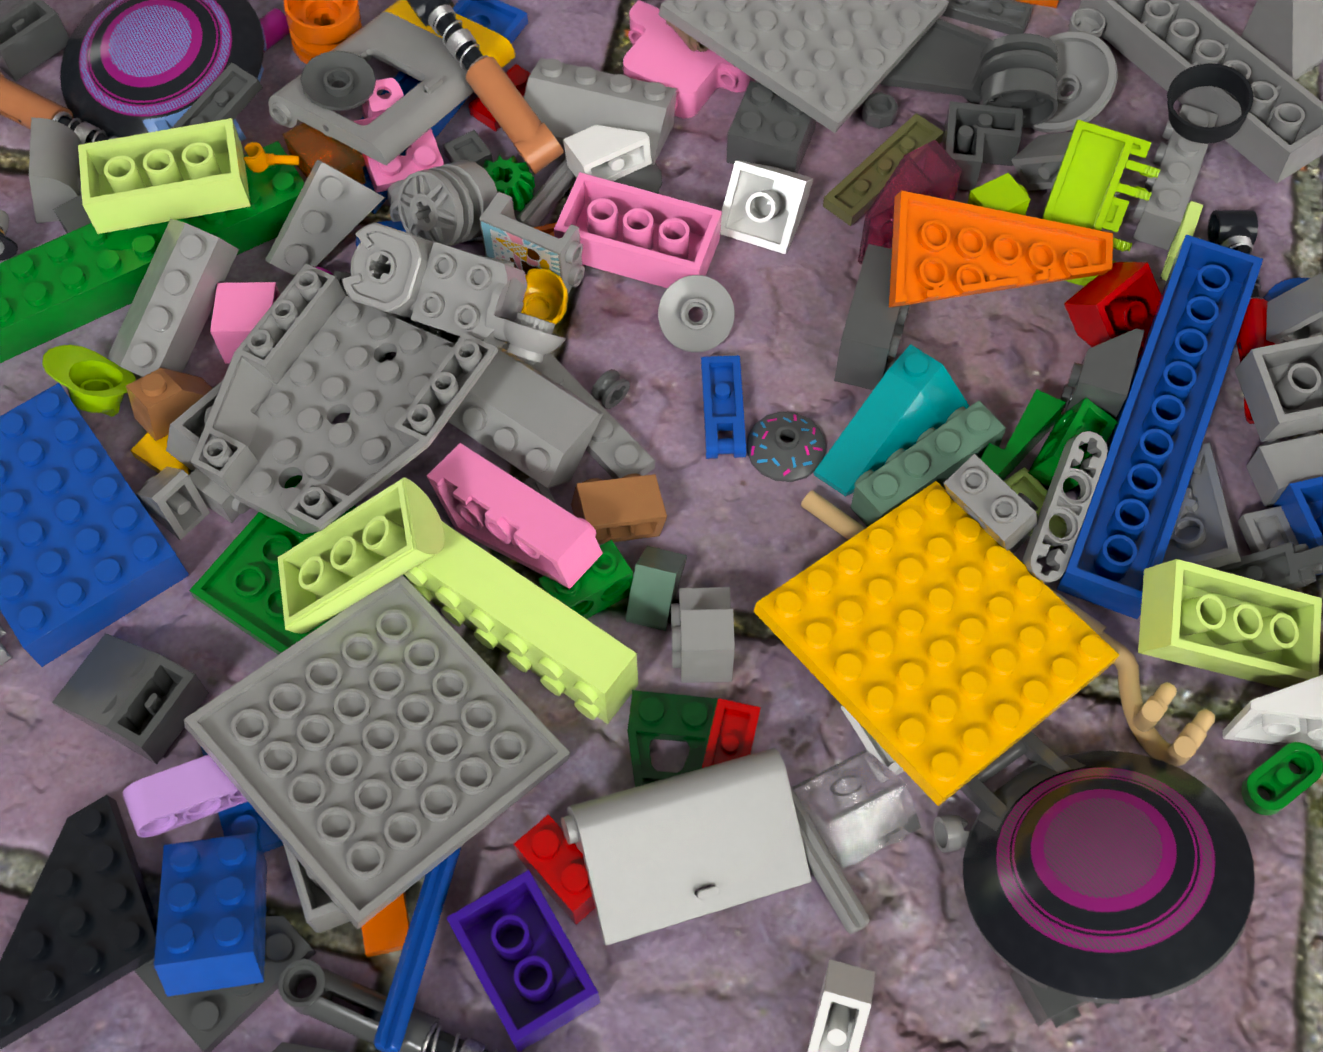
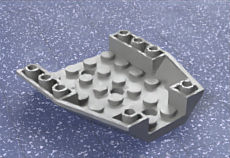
(305, 367)

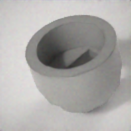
(950, 833)

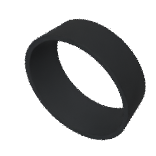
(1215, 76)

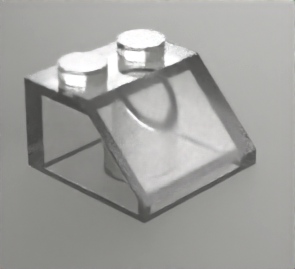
(858, 807)

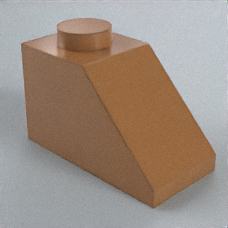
(163, 397)

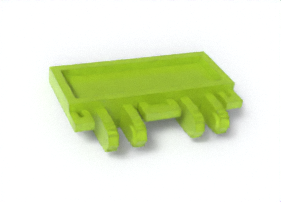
(1090, 178)

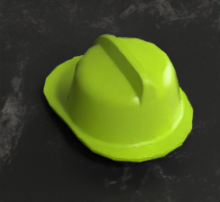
(90, 378)

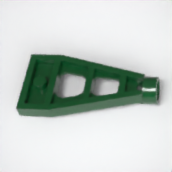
(671, 719)

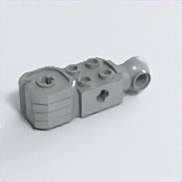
(446, 290)

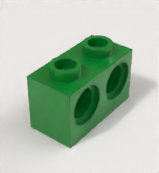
(1080, 418)
(598, 587)

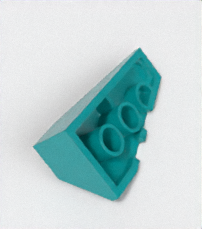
(902, 406)

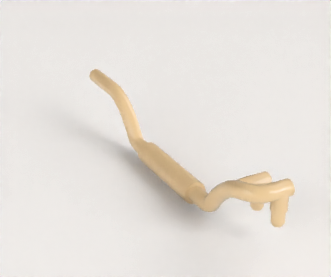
(1139, 716)

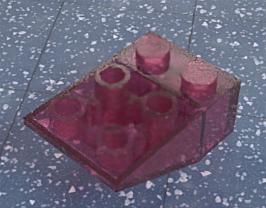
(923, 172)

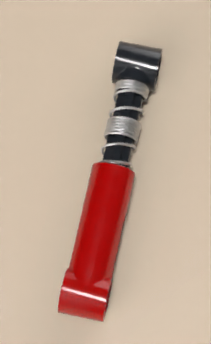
(1239, 232)

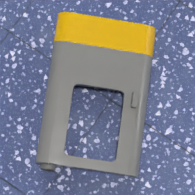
(407, 45)

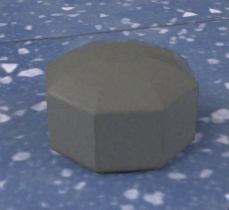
(879, 110)

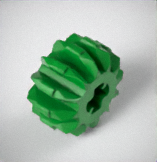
(512, 179)

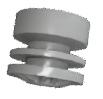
(446, 202)

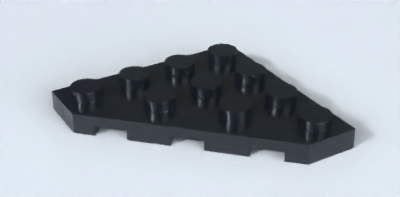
(80, 926)

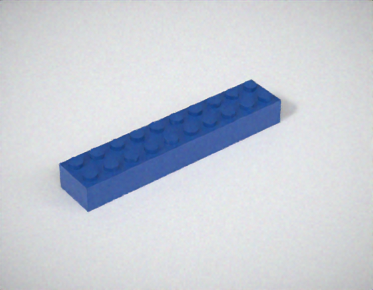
(1161, 425)

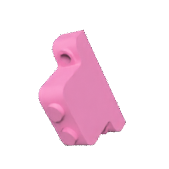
(664, 58)

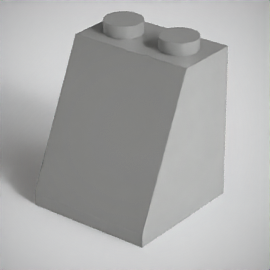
(1288, 33)

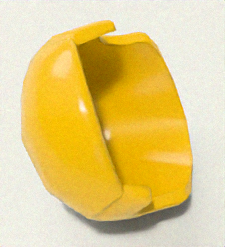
(545, 295)

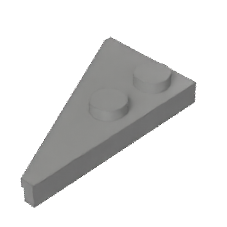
(1203, 524)

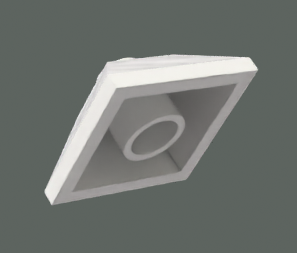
(764, 205)

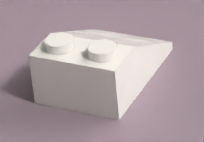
(1282, 717)

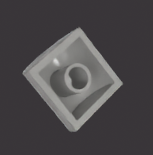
(53, 167)

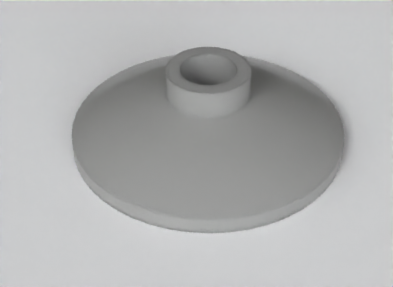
(711, 299)

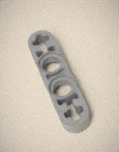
(1070, 510)

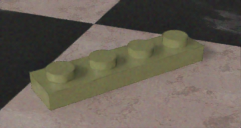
(862, 186)

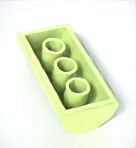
(358, 555)

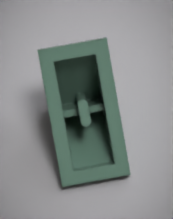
(655, 587)

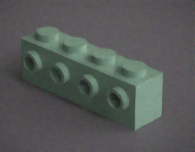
(932, 459)

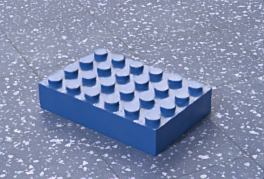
(70, 531)

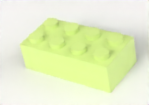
(163, 176)
(1229, 624)

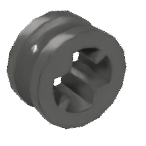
(610, 389)

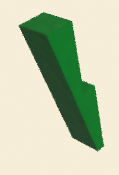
(1033, 426)

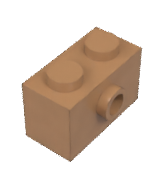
(621, 507)

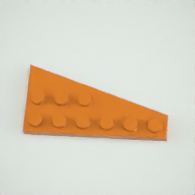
(970, 249)

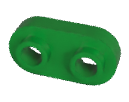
(1279, 780)

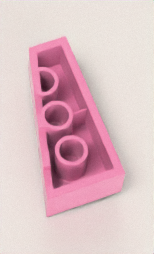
(513, 517)

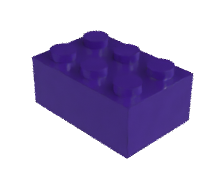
(524, 960)

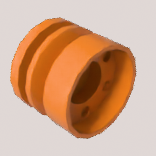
(320, 25)

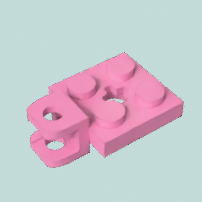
(419, 156)

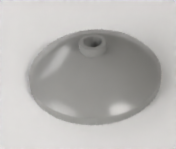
(1088, 70)

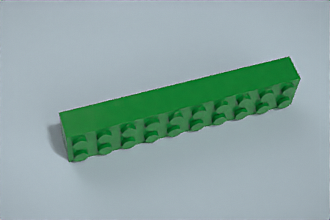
(96, 274)

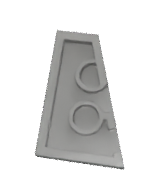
(321, 218)

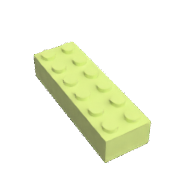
(528, 626)

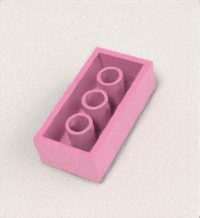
(640, 231)

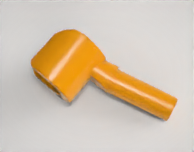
(259, 160)

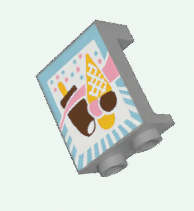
(529, 247)

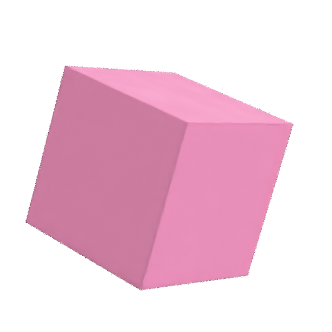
(238, 311)

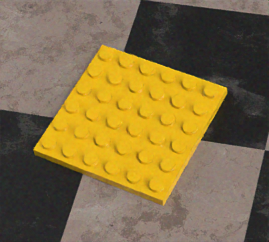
(935, 640)

